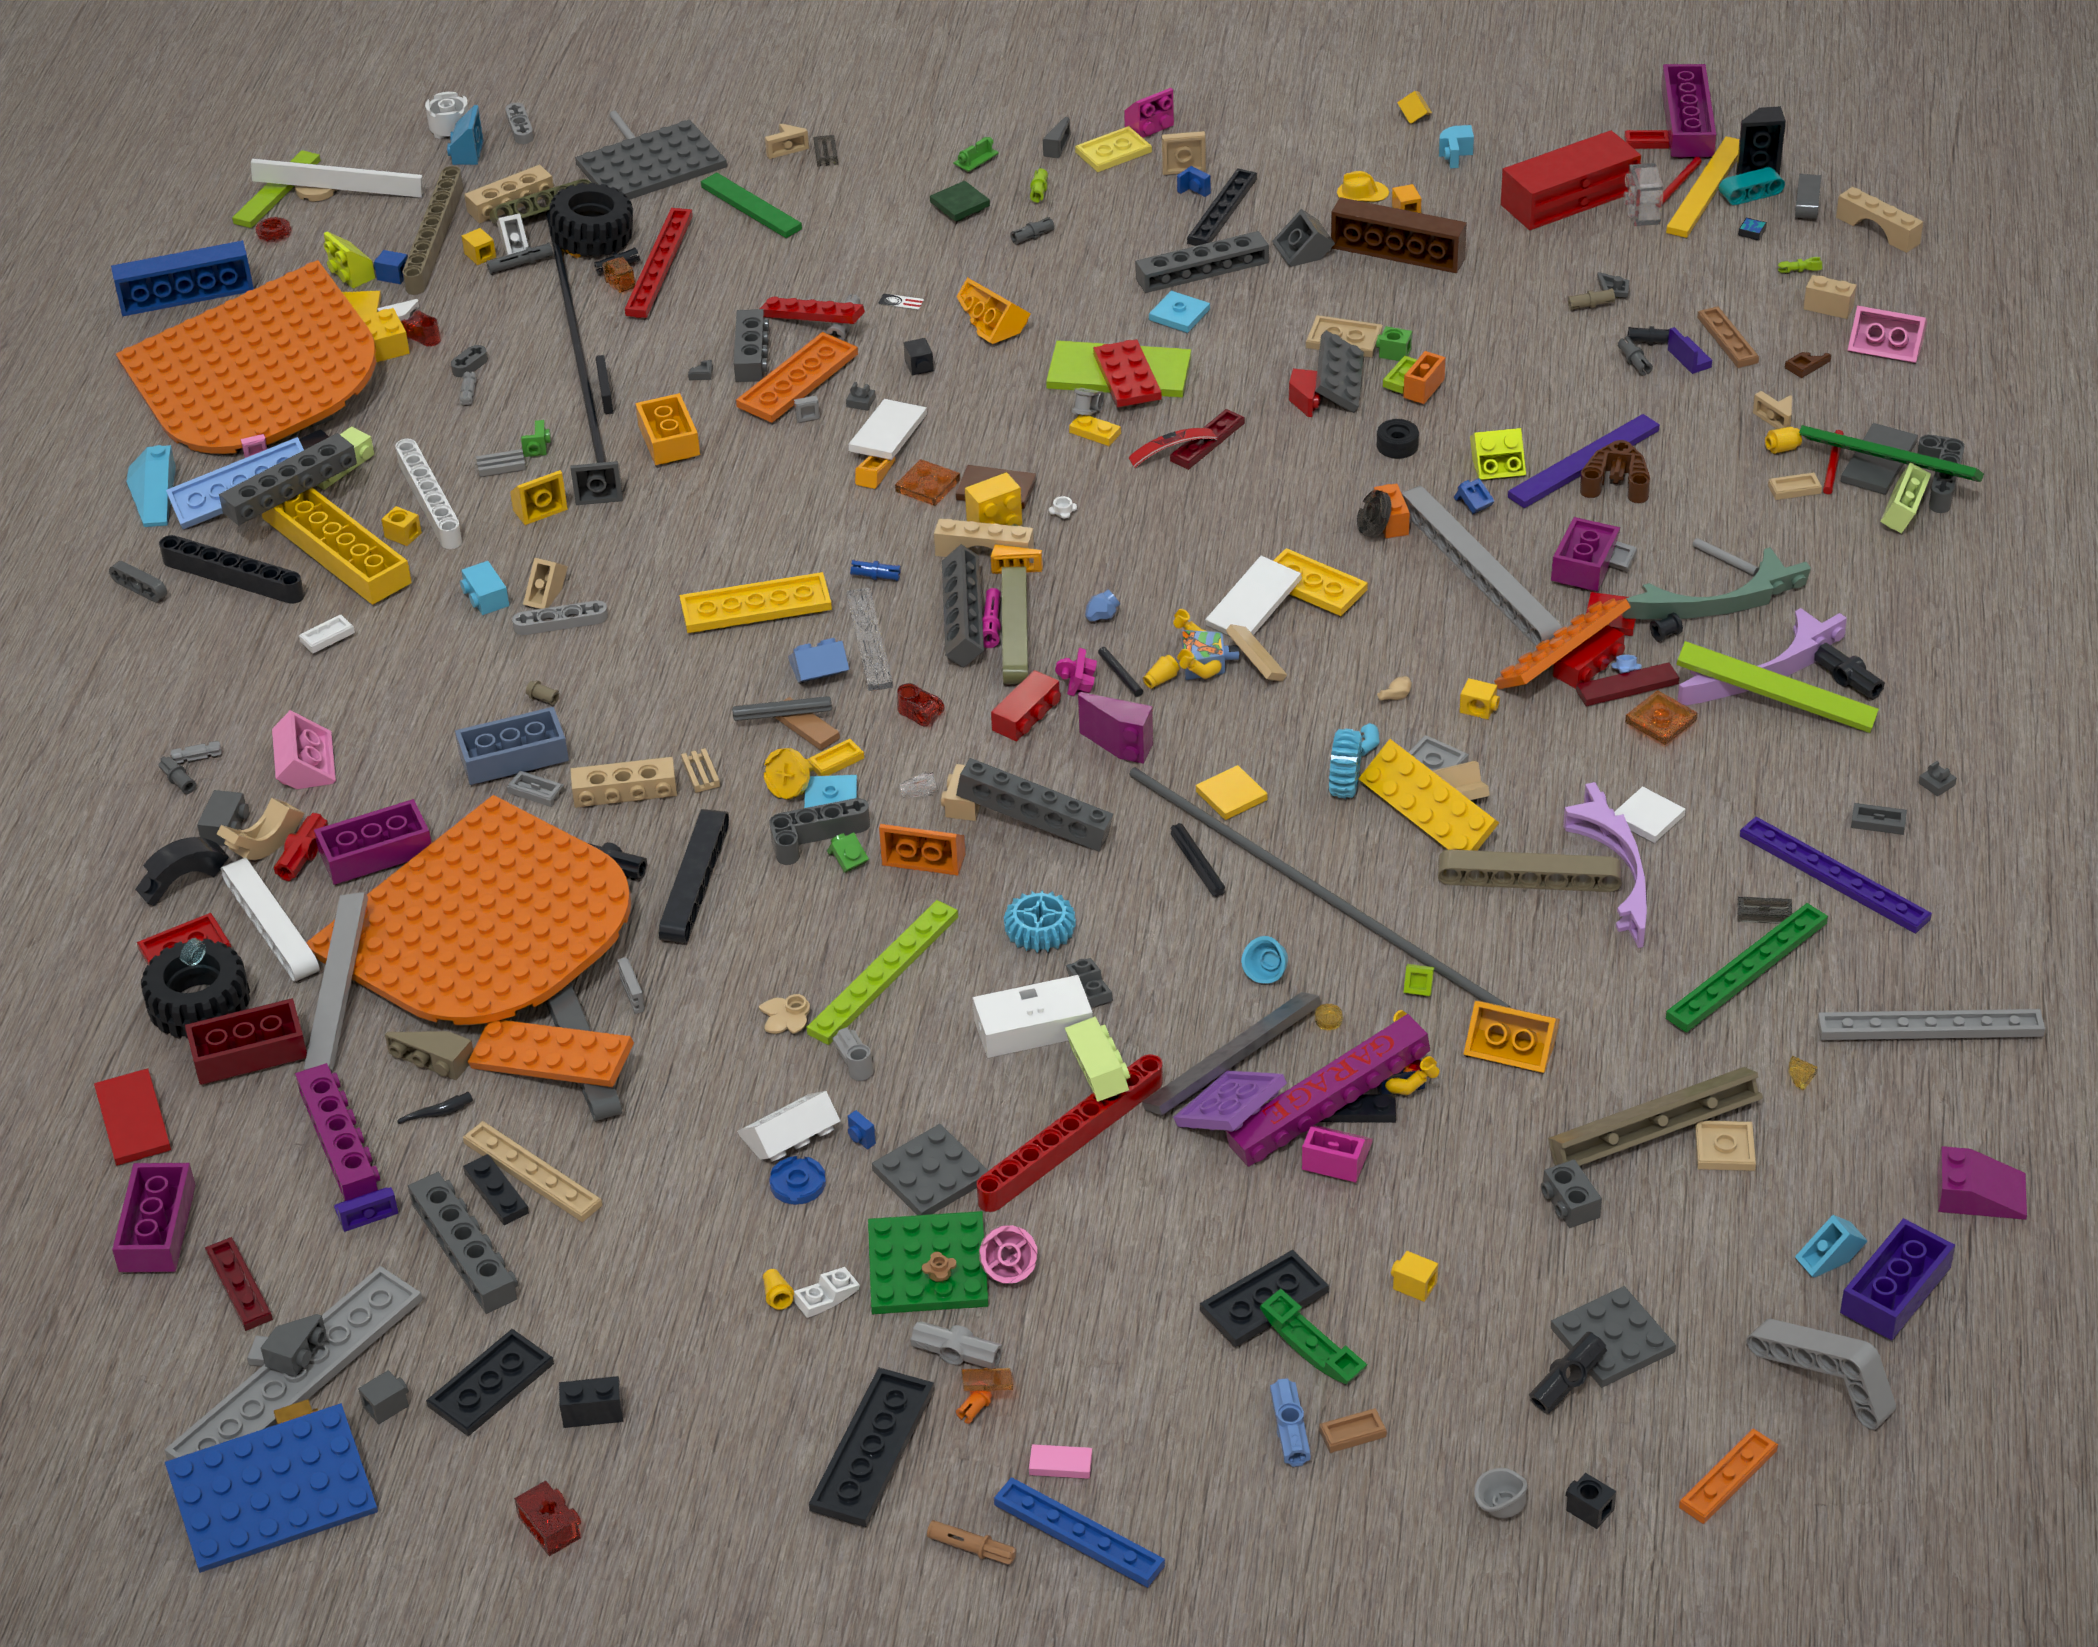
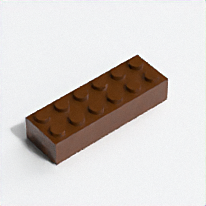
(1398, 235)

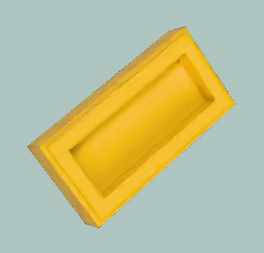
(836, 758)

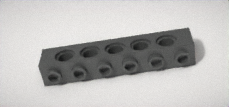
(1202, 261)
(287, 479)
(962, 606)
(1034, 804)
(463, 1242)

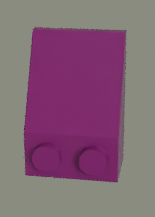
(1584, 554)
(1117, 726)
(1979, 1185)

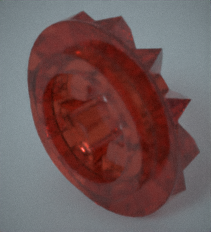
(273, 228)

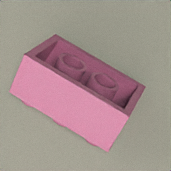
(1887, 334)
(302, 752)

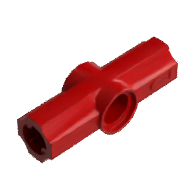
(299, 848)

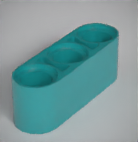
(1751, 186)

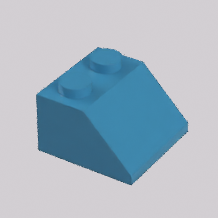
(466, 139)

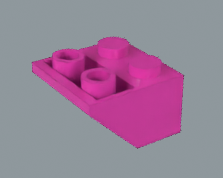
(1151, 113)
(1335, 1153)

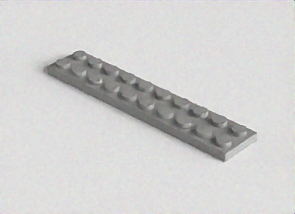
(350, 1329)

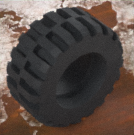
(591, 219)
(170, 976)

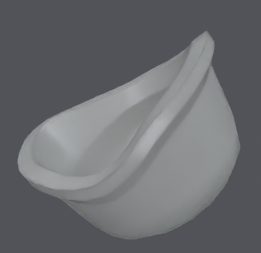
(1501, 1492)

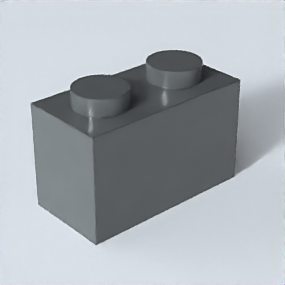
(222, 809)

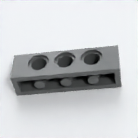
(750, 345)

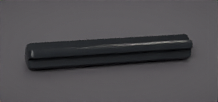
(1197, 860)

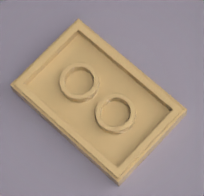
(1354, 332)

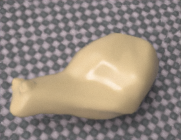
(1397, 690)

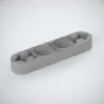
(588, 614)

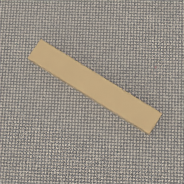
(533, 1171)

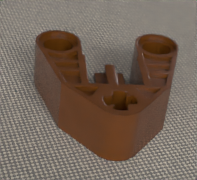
(1617, 458)

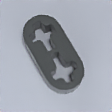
(469, 360)

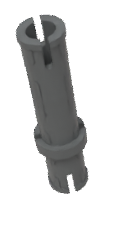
(528, 255)

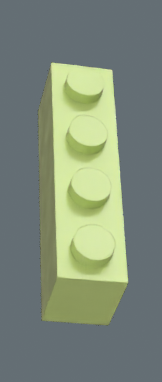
(1098, 1058)

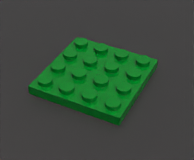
(906, 1242)

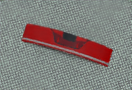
(1168, 440)

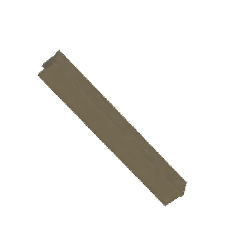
(1656, 1117)

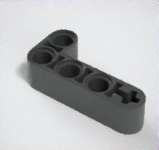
(1943, 484)
(816, 824)

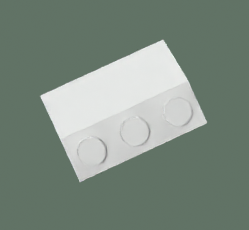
(790, 1126)

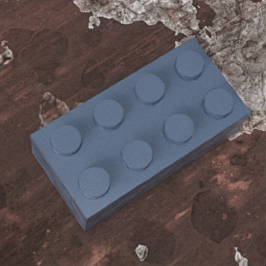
(511, 745)

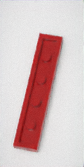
(812, 310)

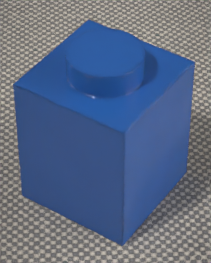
(390, 266)

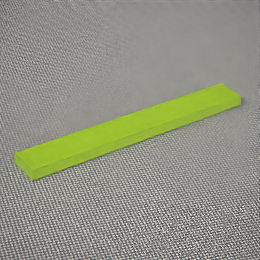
(1777, 687)

